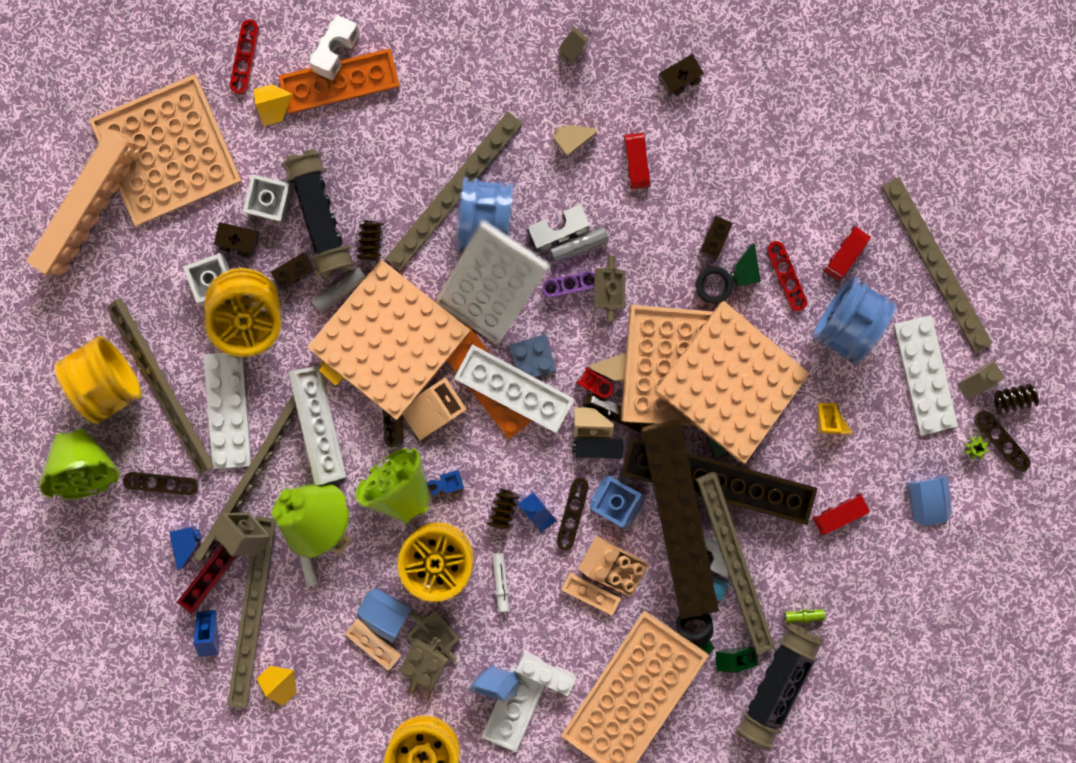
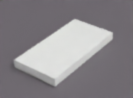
(511, 717)

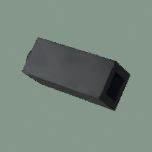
(598, 448)

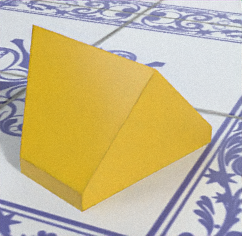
(271, 103)
(830, 420)
(278, 684)

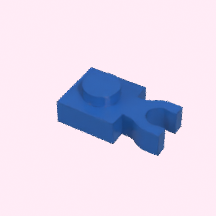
(449, 482)

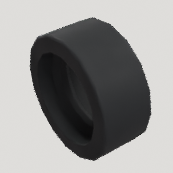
(728, 285)
(698, 639)

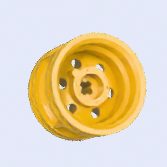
(243, 326)
(98, 380)
(427, 587)
(433, 730)

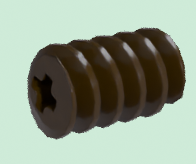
(369, 240)
(1014, 397)
(503, 509)

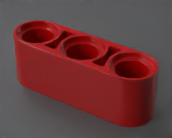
(637, 160)
(847, 254)
(841, 515)

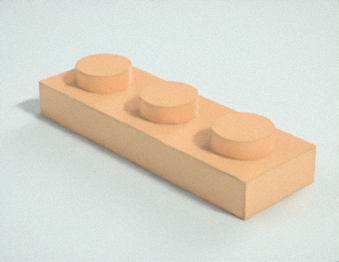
(591, 593)
(372, 644)

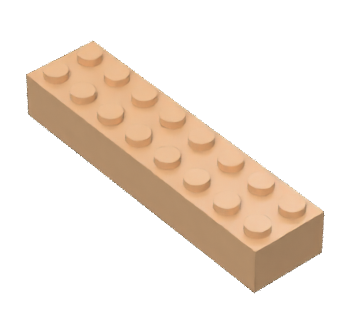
(84, 203)

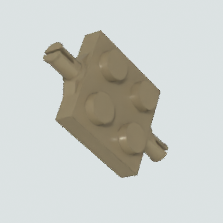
(610, 288)
(434, 626)
(423, 664)

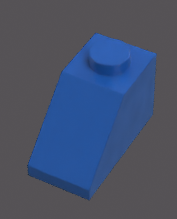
(536, 511)
(184, 544)
(206, 633)

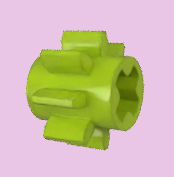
(982, 447)

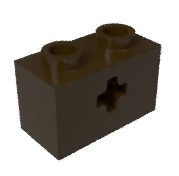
(687, 66)
(226, 233)
(715, 237)
(293, 271)

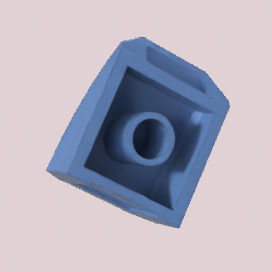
(930, 500)
(617, 502)
(383, 614)
(496, 683)

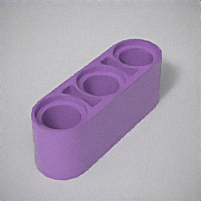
(560, 288)

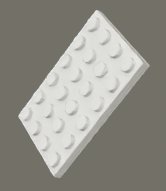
(491, 283)

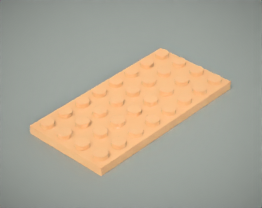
(635, 693)

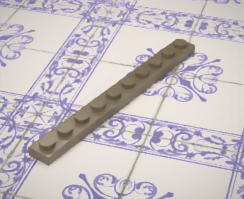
(453, 191)
(936, 264)
(160, 386)
(253, 470)
(735, 562)
(251, 620)

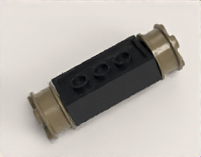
(309, 185)
(780, 686)

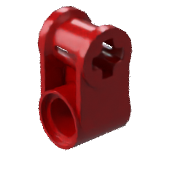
(594, 382)

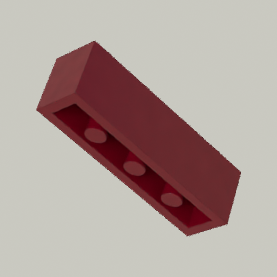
(206, 580)

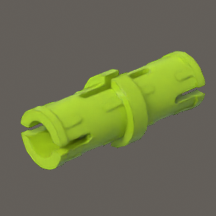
(805, 616)

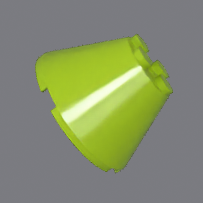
(76, 467)
(396, 487)
(311, 518)

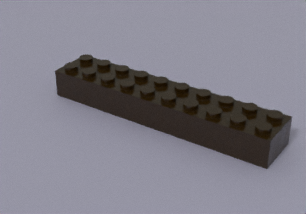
(738, 484)
(680, 518)

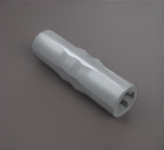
(579, 245)
(339, 290)

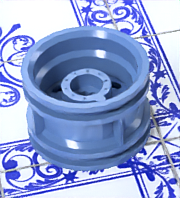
(484, 203)
(854, 320)

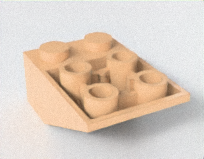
(434, 408)
(613, 566)

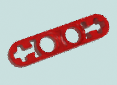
(244, 57)
(783, 277)

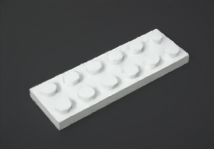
(925, 375)
(514, 388)
(227, 410)
(317, 425)

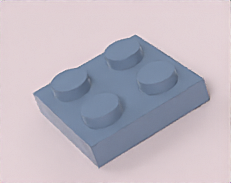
(533, 356)

